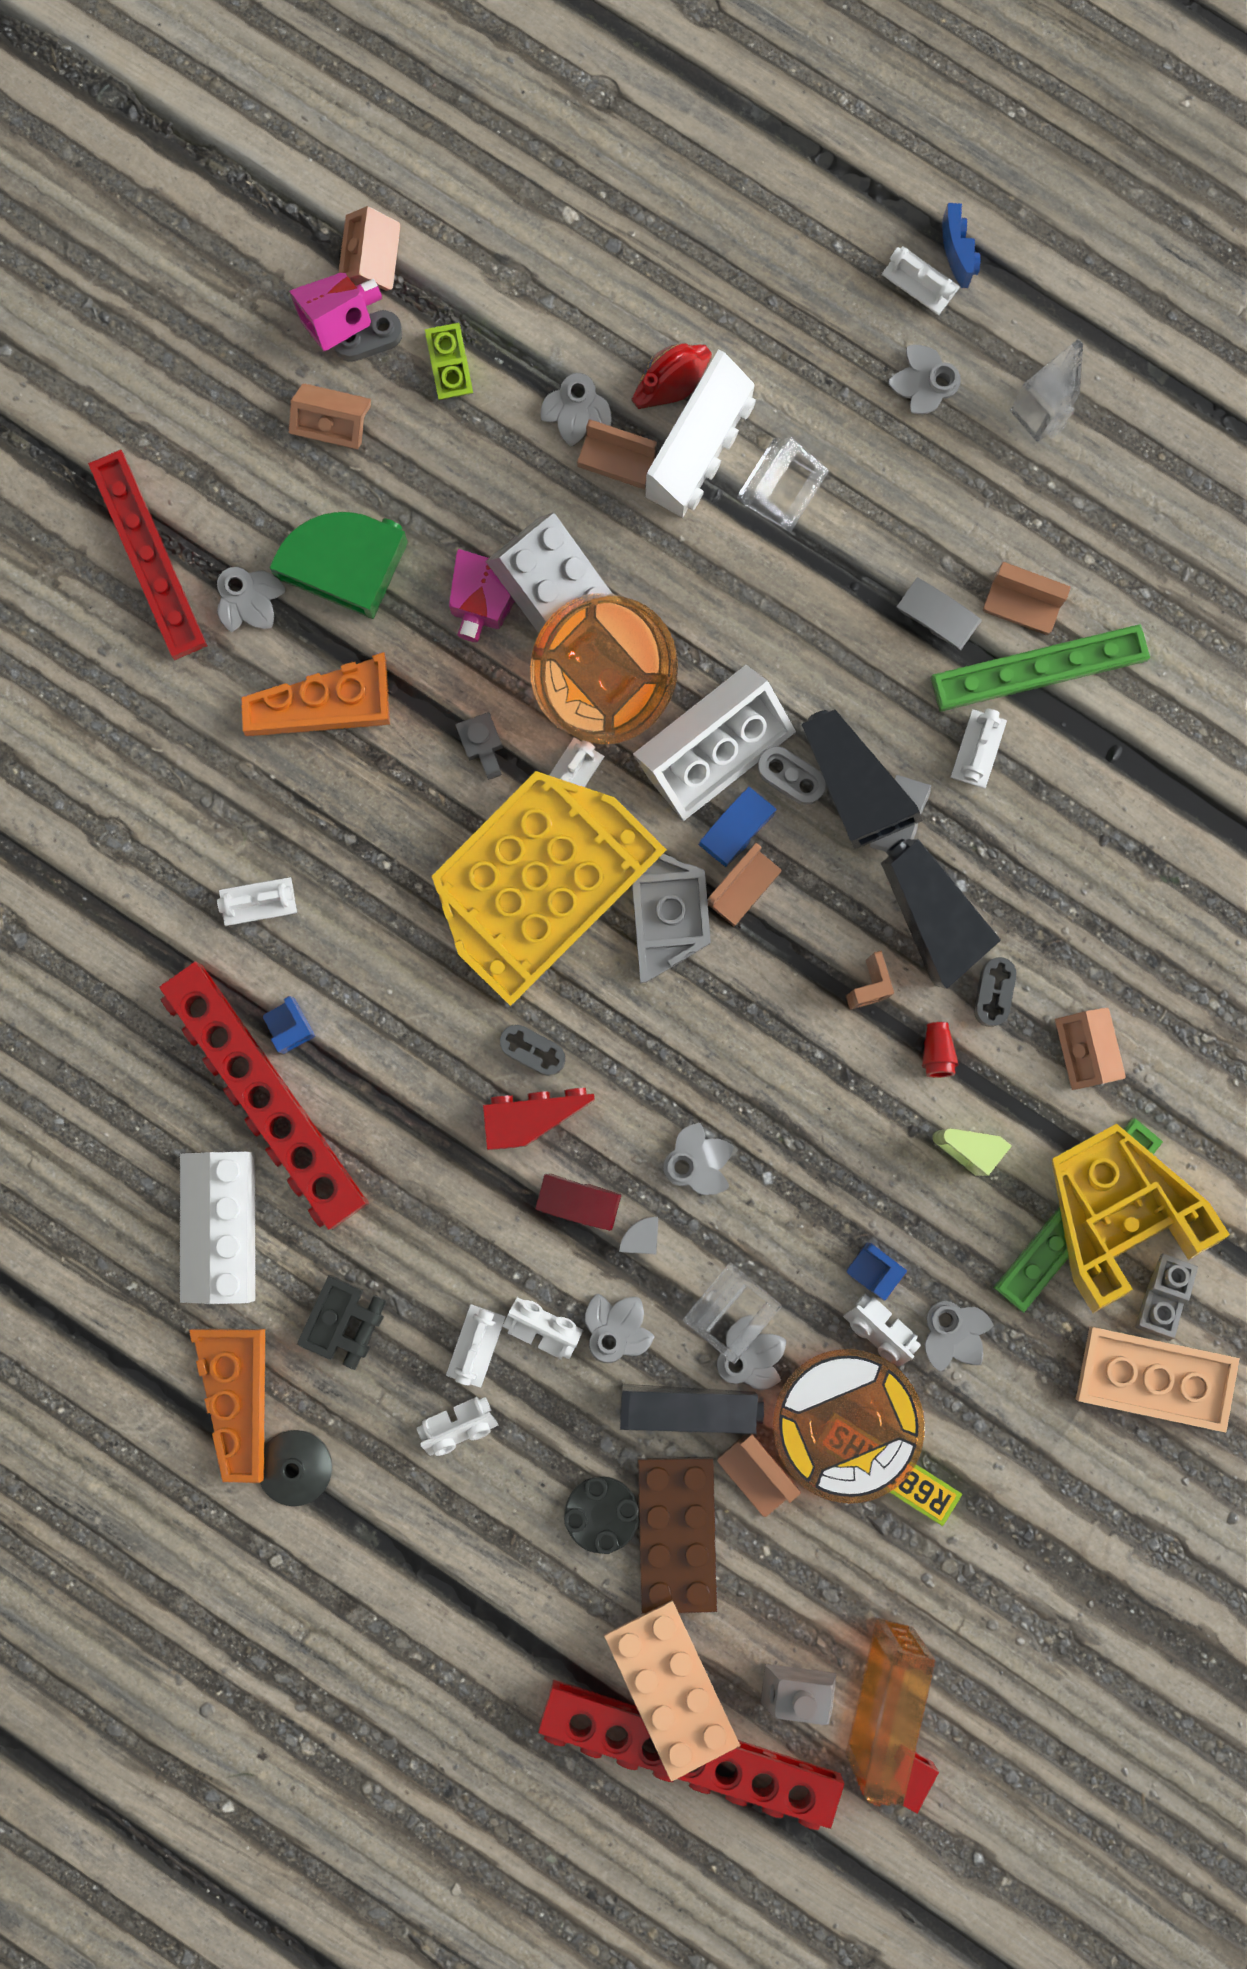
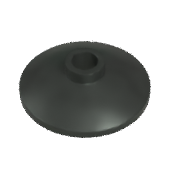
(313, 1462)

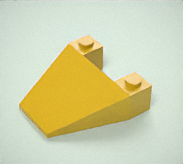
(1118, 1197)

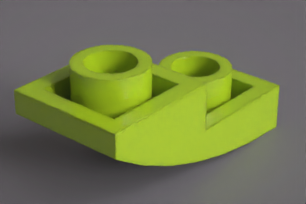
(449, 361)

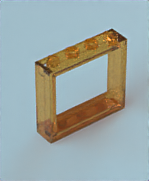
(889, 1712)

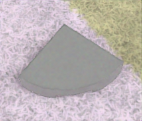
(641, 1237)

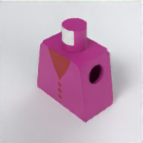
(334, 308)
(477, 596)

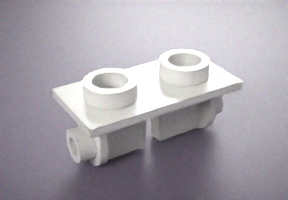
(920, 280)
(979, 747)
(577, 763)
(257, 901)
(558, 1333)
(893, 1343)
(475, 1346)
(444, 1434)

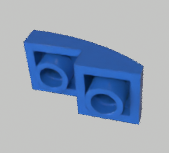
(959, 249)
(737, 826)

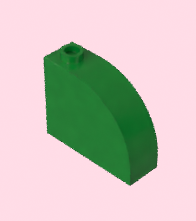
(342, 559)

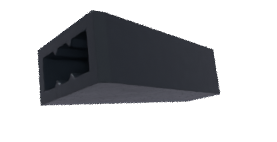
(861, 787)
(939, 916)
(689, 1409)

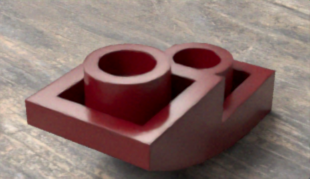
(578, 1202)

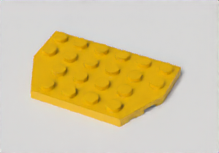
(539, 878)

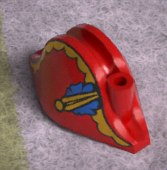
(671, 375)

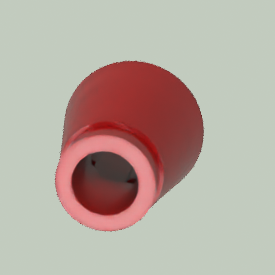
(939, 1051)

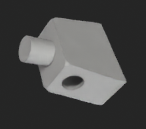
(799, 1694)

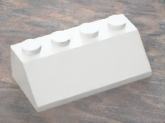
(700, 436)
(715, 741)
(217, 1227)

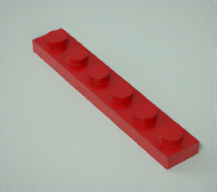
(147, 554)

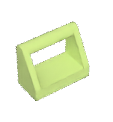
(973, 1150)

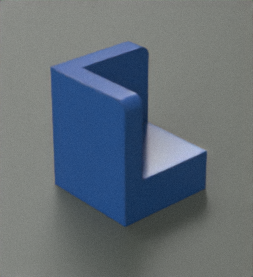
(288, 1026)
(876, 1271)

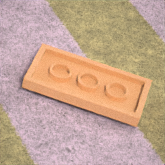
(1157, 1379)
(671, 1690)

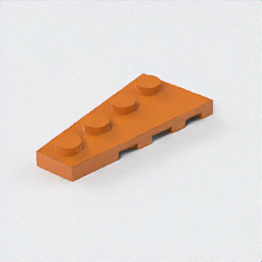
(328, 701)
(235, 1392)

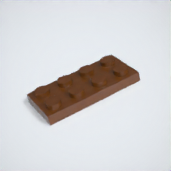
(677, 1533)

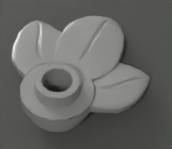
(919, 379)
(575, 412)
(249, 603)
(704, 1161)
(619, 1323)
(957, 1339)
(756, 1360)

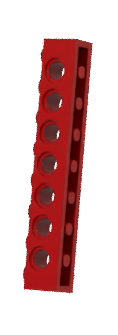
(179, 995)
(814, 1810)

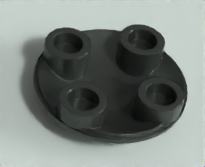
(601, 1515)

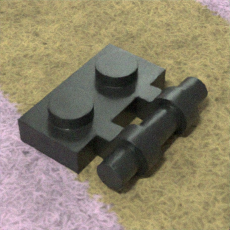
(331, 1317)

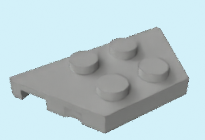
(669, 915)

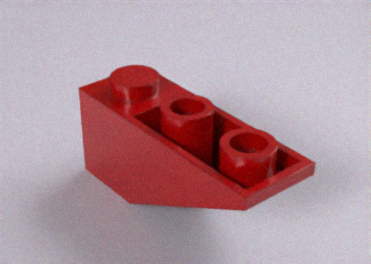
(522, 1122)

